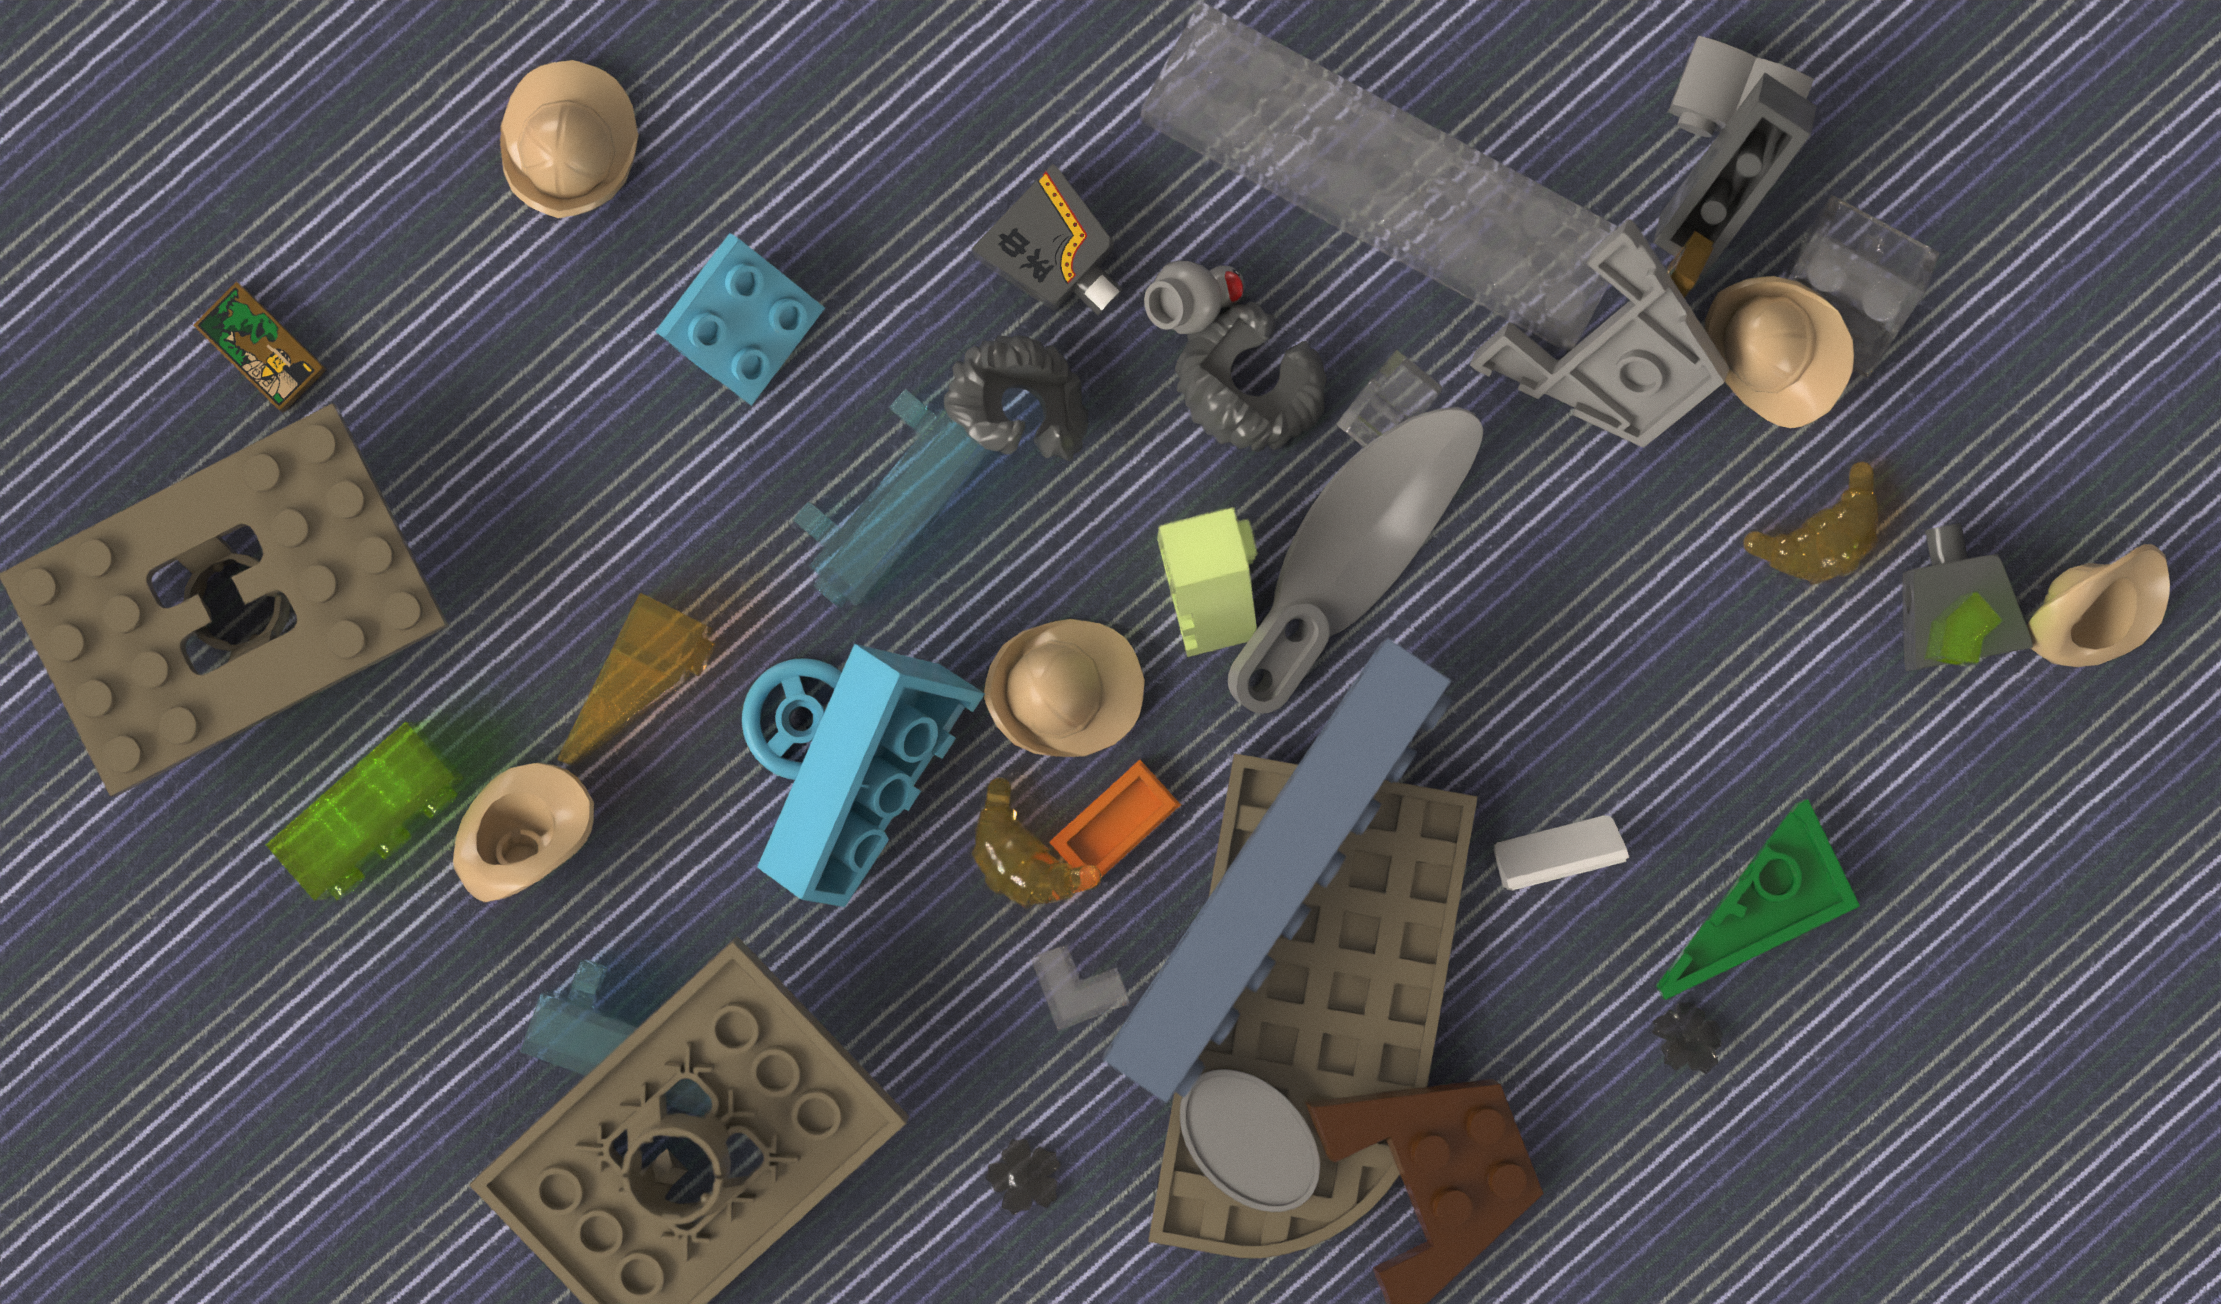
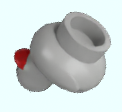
(1190, 296)

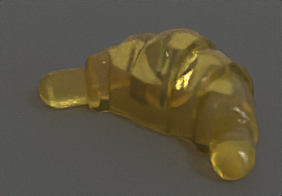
(1830, 539)
(1018, 861)

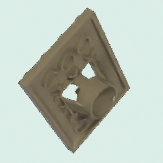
(325, 552)
(768, 1076)

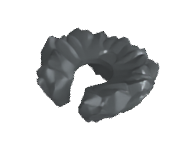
(1022, 363)
(1237, 417)

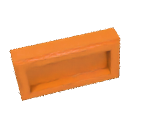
(1116, 820)

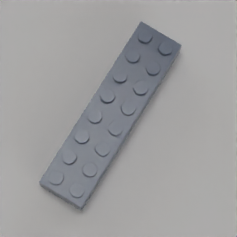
(1277, 869)

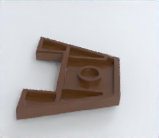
(1458, 1167)

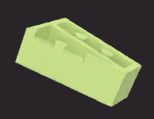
(1210, 579)

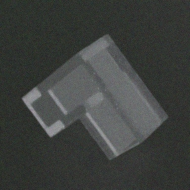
(1074, 998)

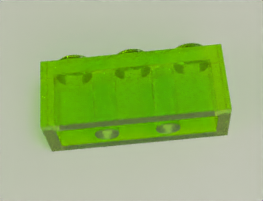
(366, 813)

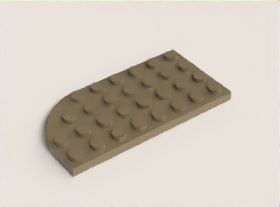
(1339, 1011)

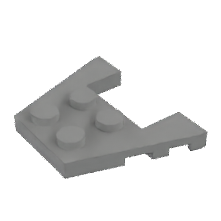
(1637, 366)

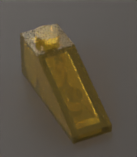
(643, 668)

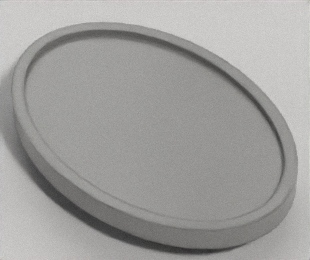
(1250, 1140)

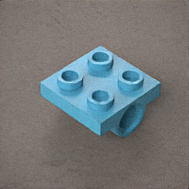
(740, 319)

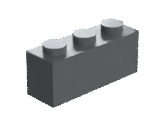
(1737, 169)

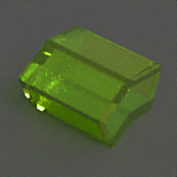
(1960, 629)

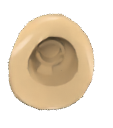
(568, 138)
(1782, 348)
(2102, 609)
(1065, 688)
(521, 830)

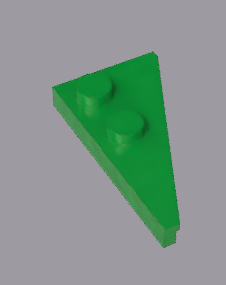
(1778, 896)

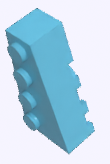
(862, 770)

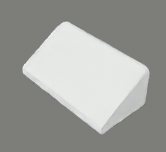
(1559, 852)

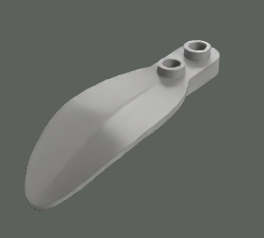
(1355, 546)

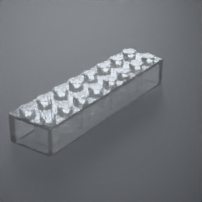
(1380, 175)

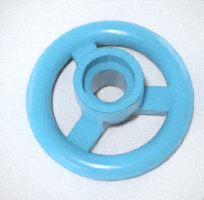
(789, 674)

